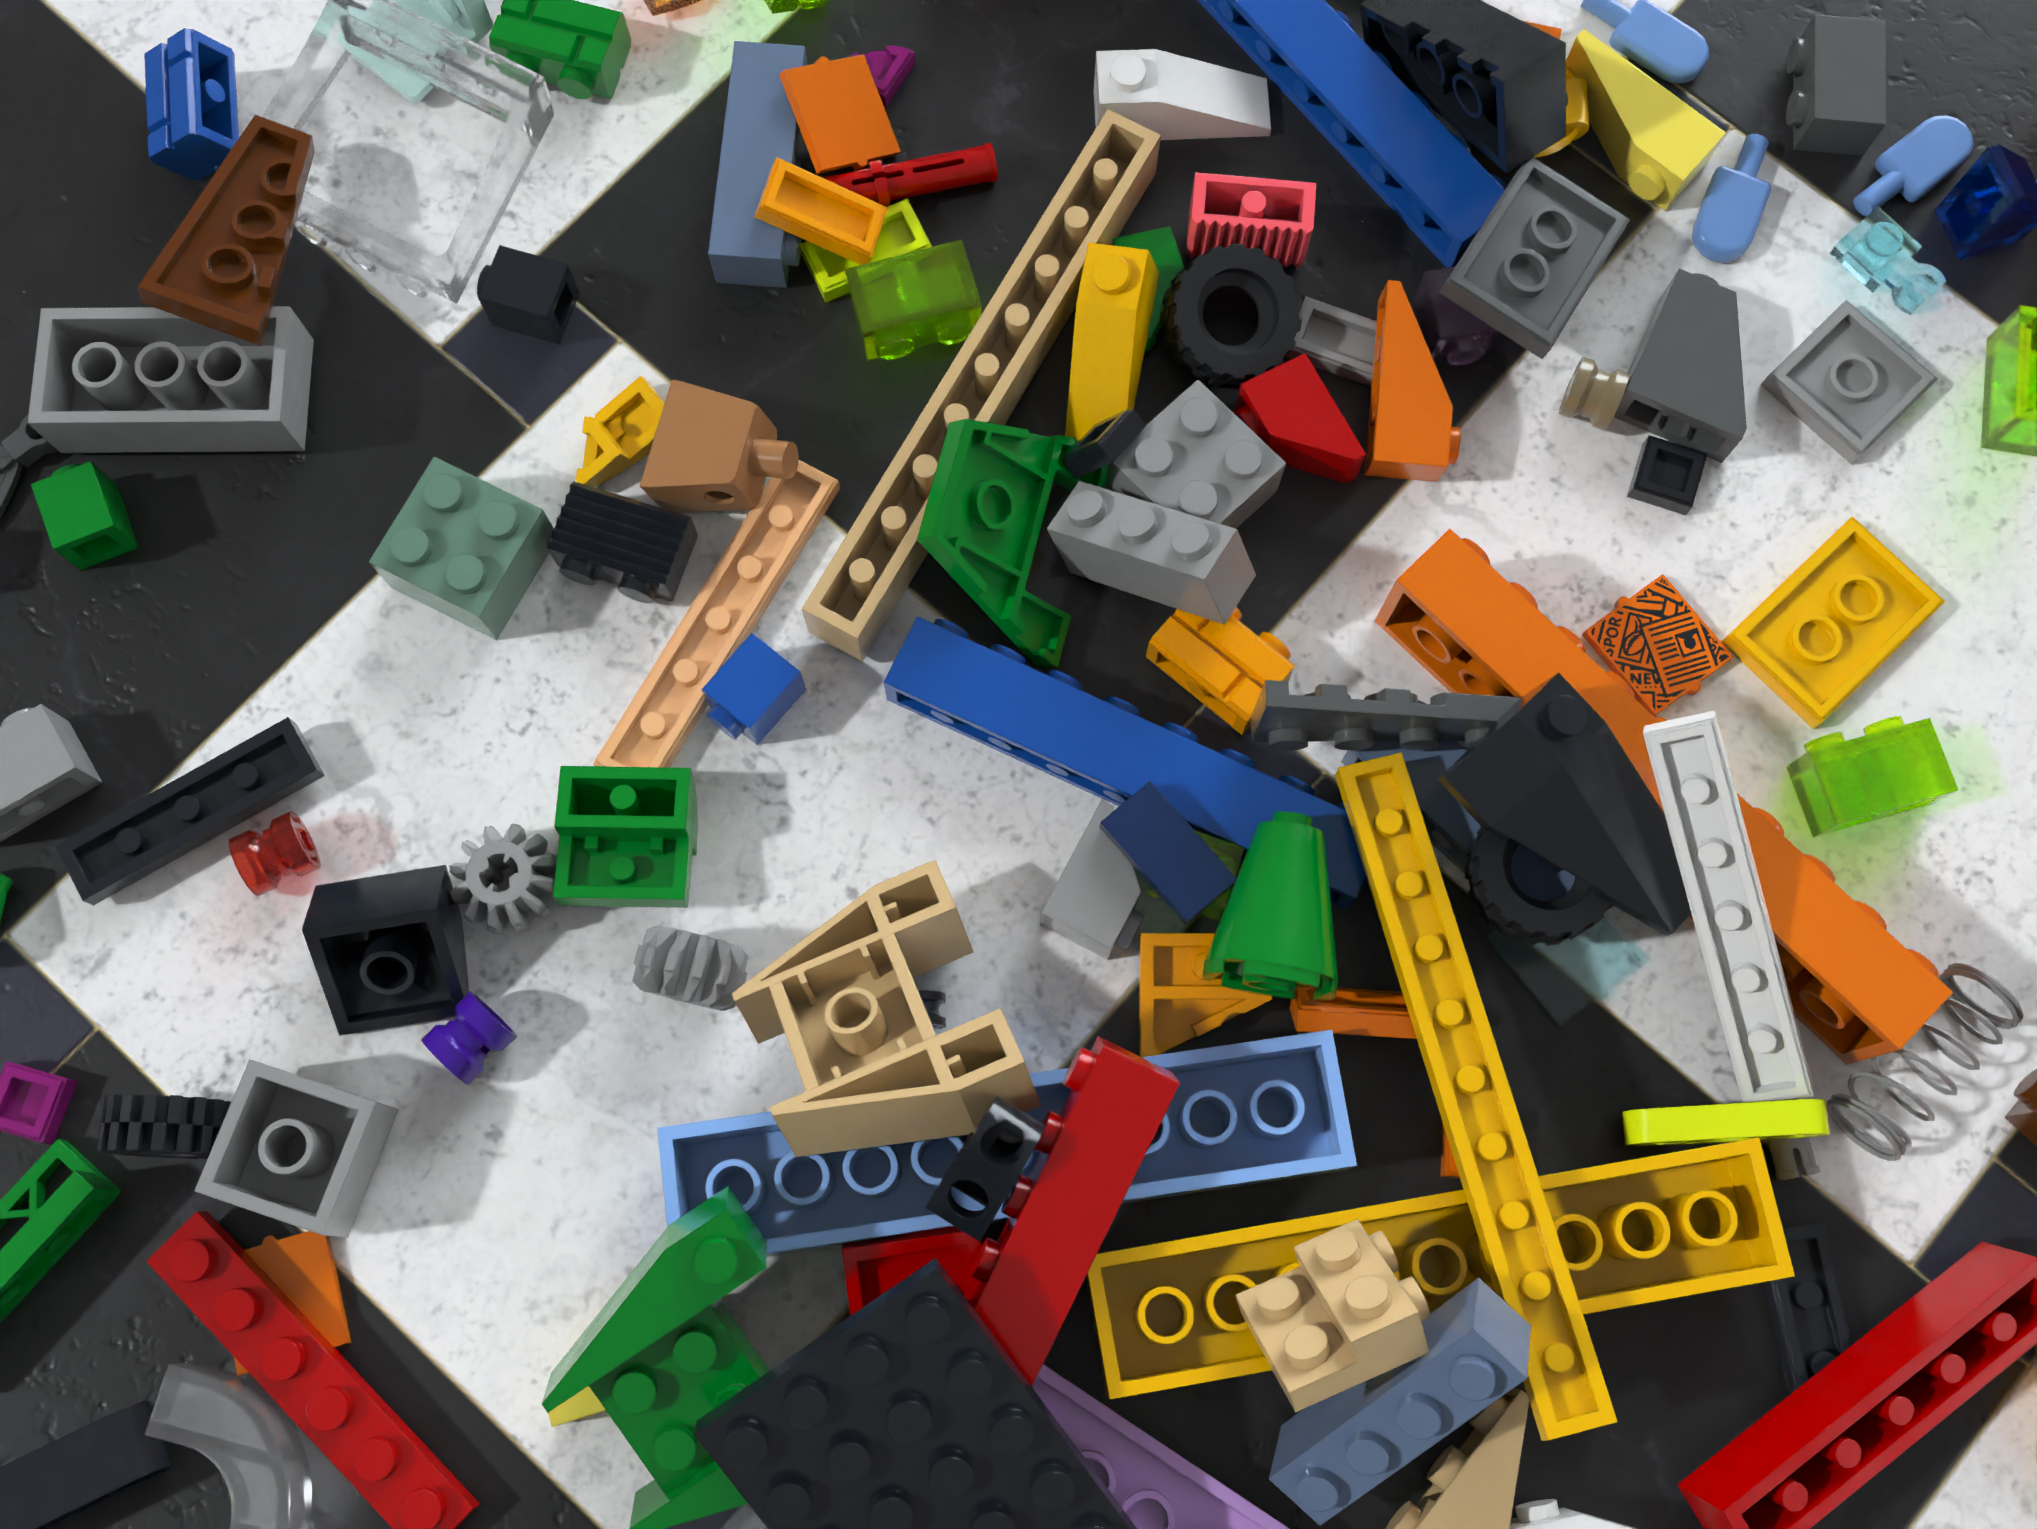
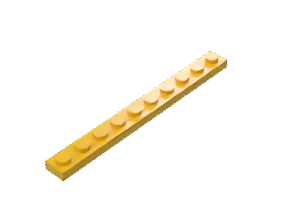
(1474, 1096)

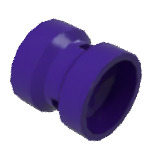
(466, 1040)

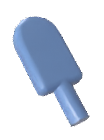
(1653, 38)
(1918, 162)
(1733, 205)

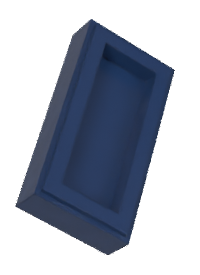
(1167, 853)

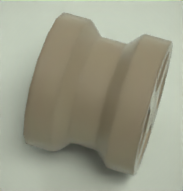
(1594, 393)

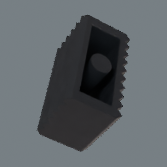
(621, 543)

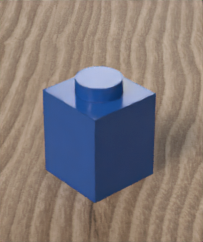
(752, 691)

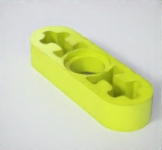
(1726, 1122)

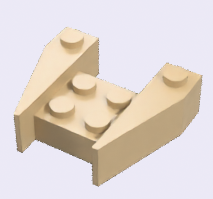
(863, 1031)

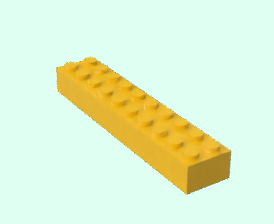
(1625, 1229)

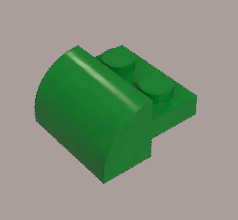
(625, 836)

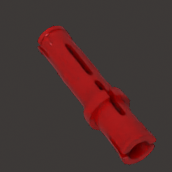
(921, 175)

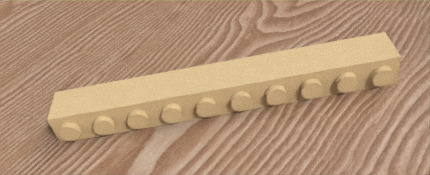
(983, 380)

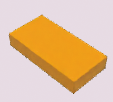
(821, 212)

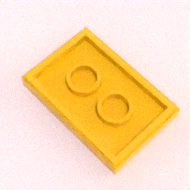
(1833, 622)

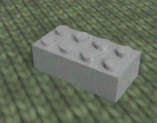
(168, 383)

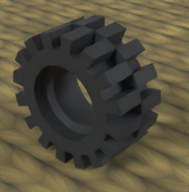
(160, 1125)

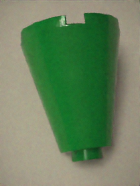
(1278, 915)

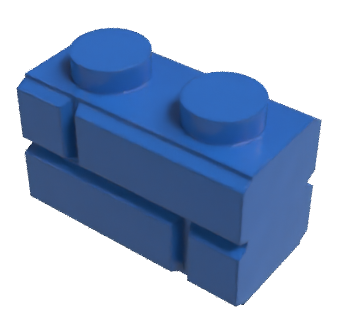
(191, 103)

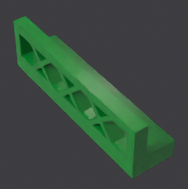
(51, 1224)

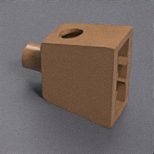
(713, 452)

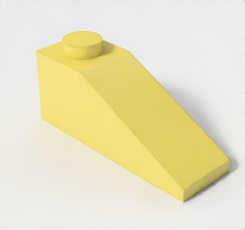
(1643, 127)

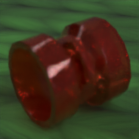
(281, 849)

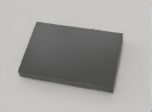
(1534, 257)

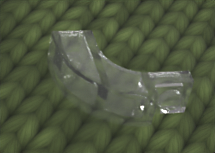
(243, 1437)

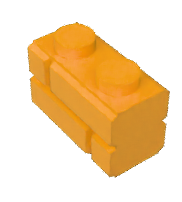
(1220, 662)

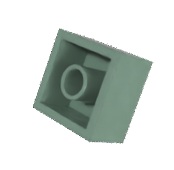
(464, 548)

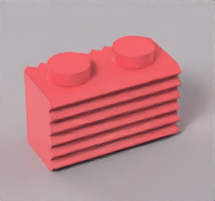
(1252, 213)

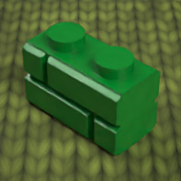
(565, 42)

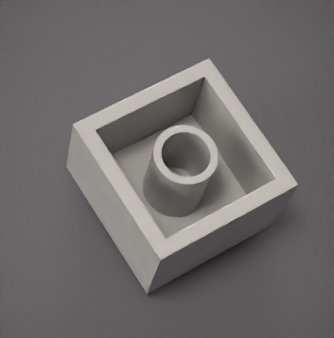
(1198, 461)
(297, 1150)

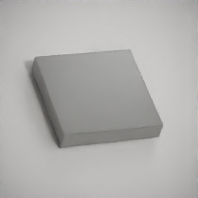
(1849, 382)

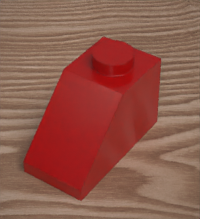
(1300, 421)

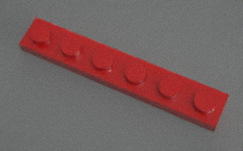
(310, 1379)

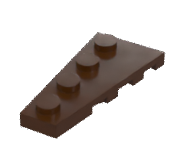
(236, 236)

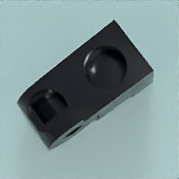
(987, 1167)

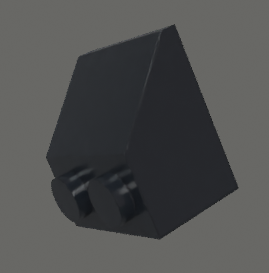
(388, 949)

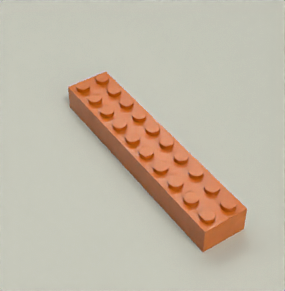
(1838, 960)

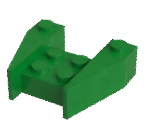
(671, 1355)

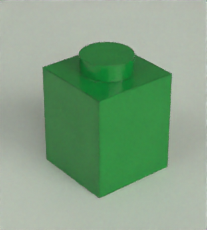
(84, 515)

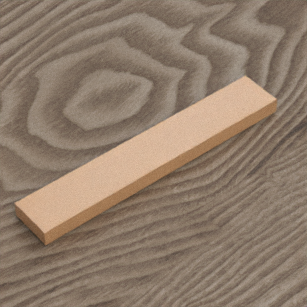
(720, 620)

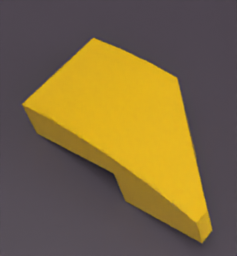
(620, 433)

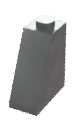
(1690, 369)

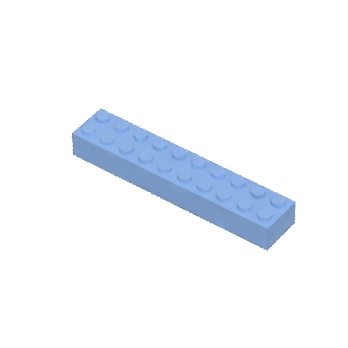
(1234, 1122)

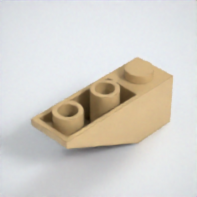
(1477, 1481)

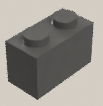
(1837, 85)

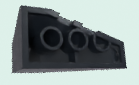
(1573, 796)

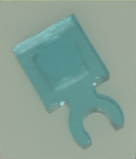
(1883, 253)

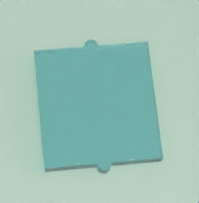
(1568, 973)

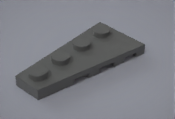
(1355, 724)

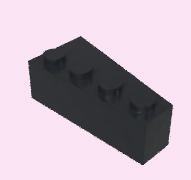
(1477, 70)

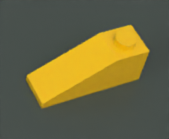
(1109, 334)

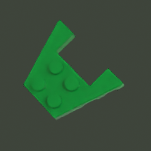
(988, 520)

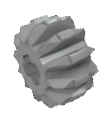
(485, 872)
(689, 967)

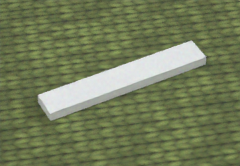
(1728, 907)

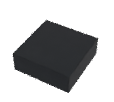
(1103, 443)
(1667, 475)

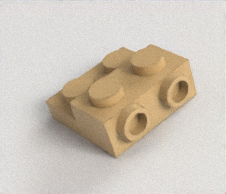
(1336, 1315)

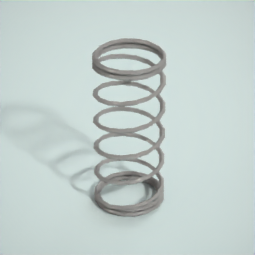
(1883, 1123)

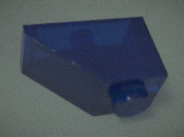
(1990, 203)

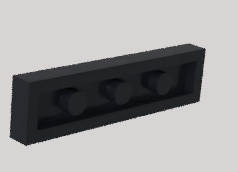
(189, 811)

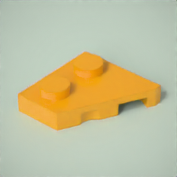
(1174, 995)

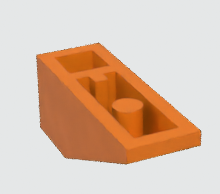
(1408, 401)

